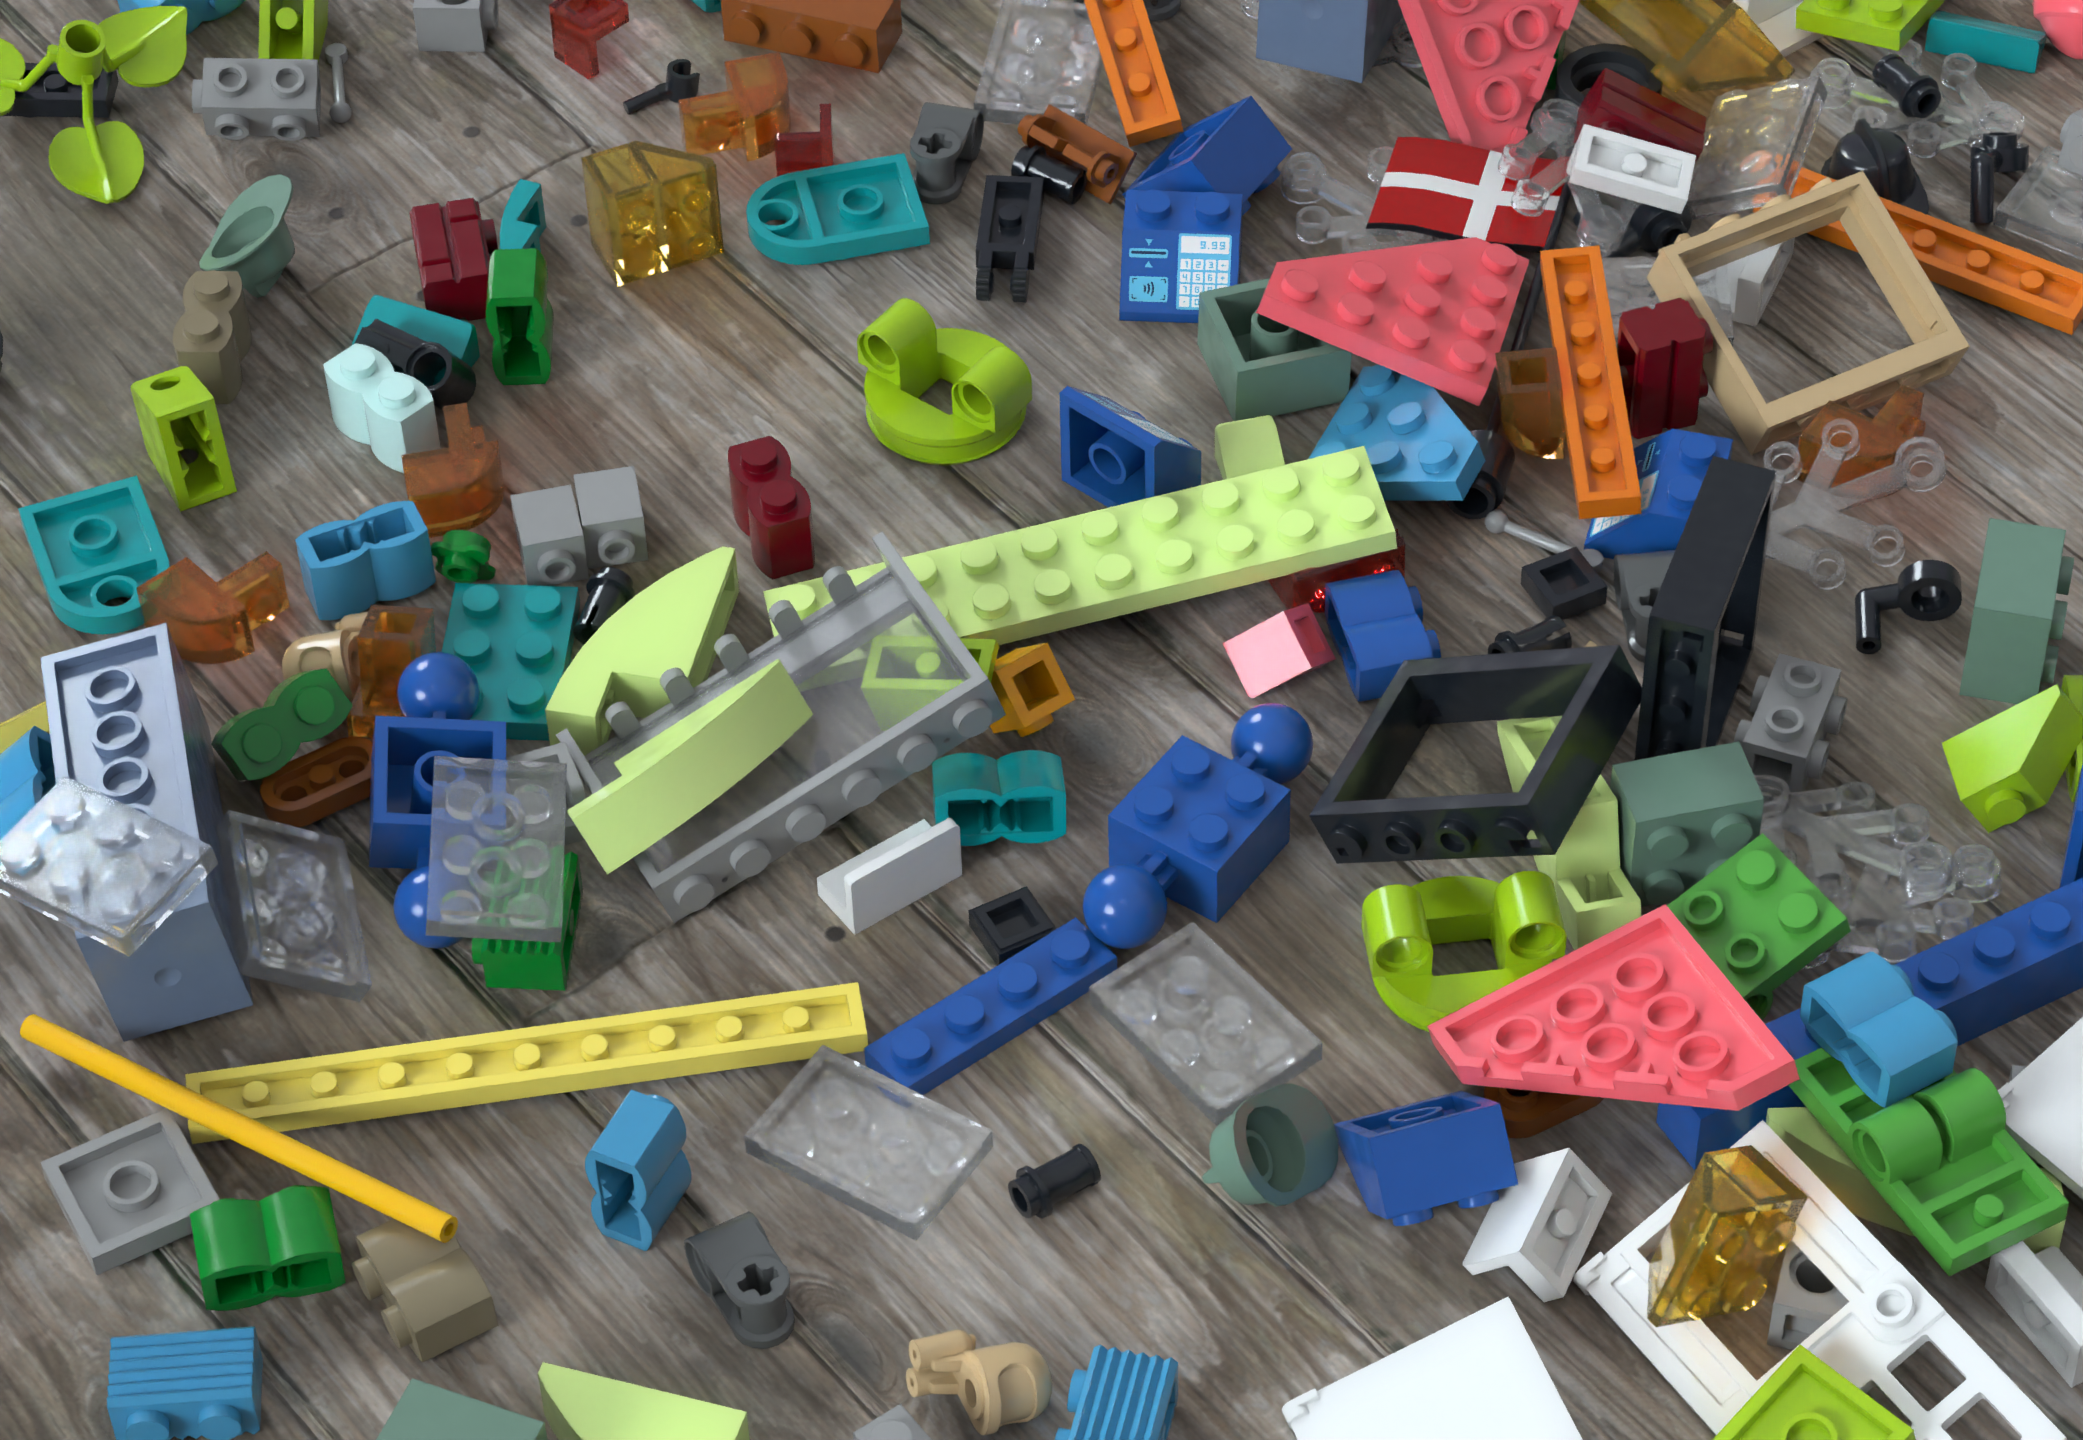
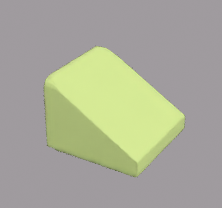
(1247, 446)

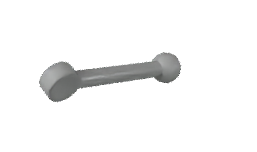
(337, 55)
(1498, 522)

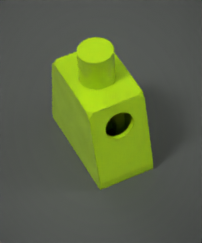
(180, 415)

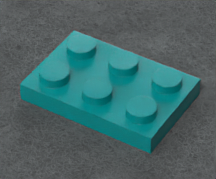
(517, 647)

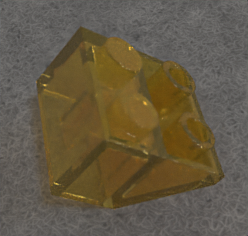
(651, 209)
(1722, 1238)

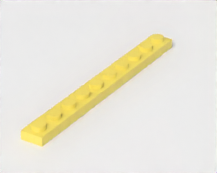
(537, 1060)

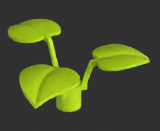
(145, 49)

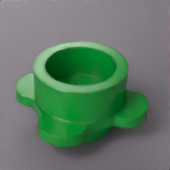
(463, 557)

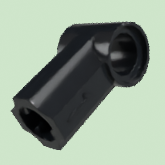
(422, 361)

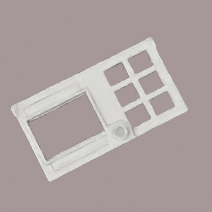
(1863, 1342)

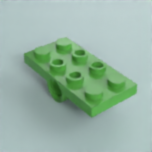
(1759, 920)
(1937, 1160)

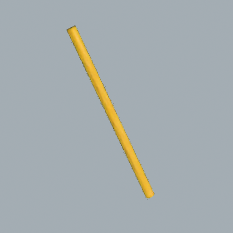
(240, 1128)

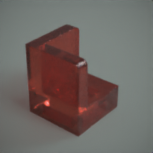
(579, 25)
(806, 149)

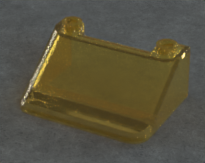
(1695, 42)

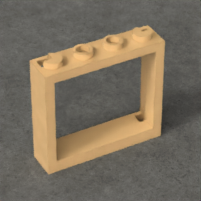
(1915, 301)

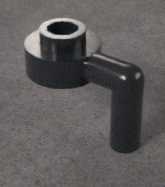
(1995, 154)
(1650, 229)
(1924, 592)

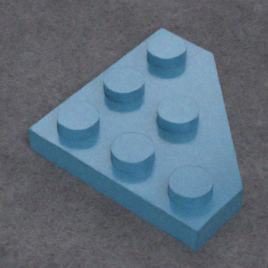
(1409, 437)

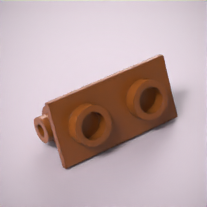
(1080, 147)

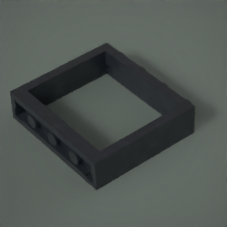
(1707, 589)
(1584, 685)

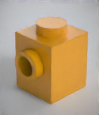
(1029, 689)

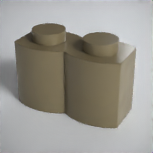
(214, 332)
(428, 1288)

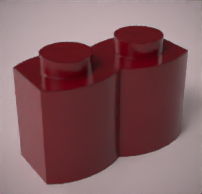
(771, 507)

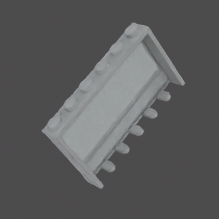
(885, 702)

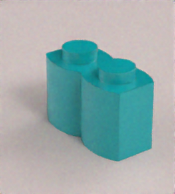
(1005, 797)

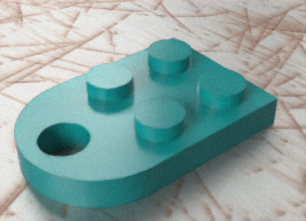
(838, 212)
(95, 550)

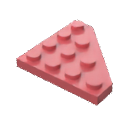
(1487, 62)
(1410, 308)
(1622, 1021)

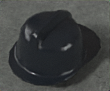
(1883, 160)

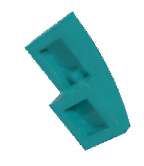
(523, 217)

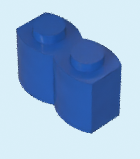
(1376, 628)

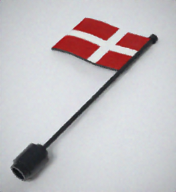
(1461, 194)

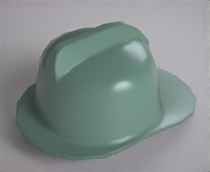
(254, 236)
(1274, 1147)

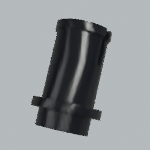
(1915, 94)
(1058, 176)
(607, 594)
(1532, 638)
(1041, 1188)

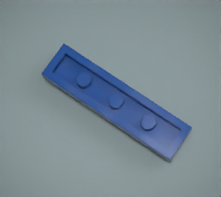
(992, 1009)

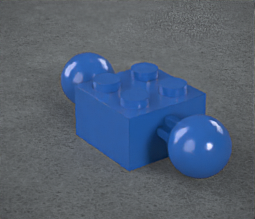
(438, 699)
(1198, 827)

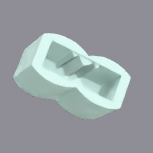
(380, 405)

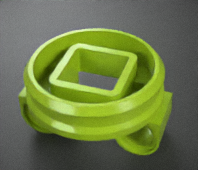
(909, 356)
(1405, 920)

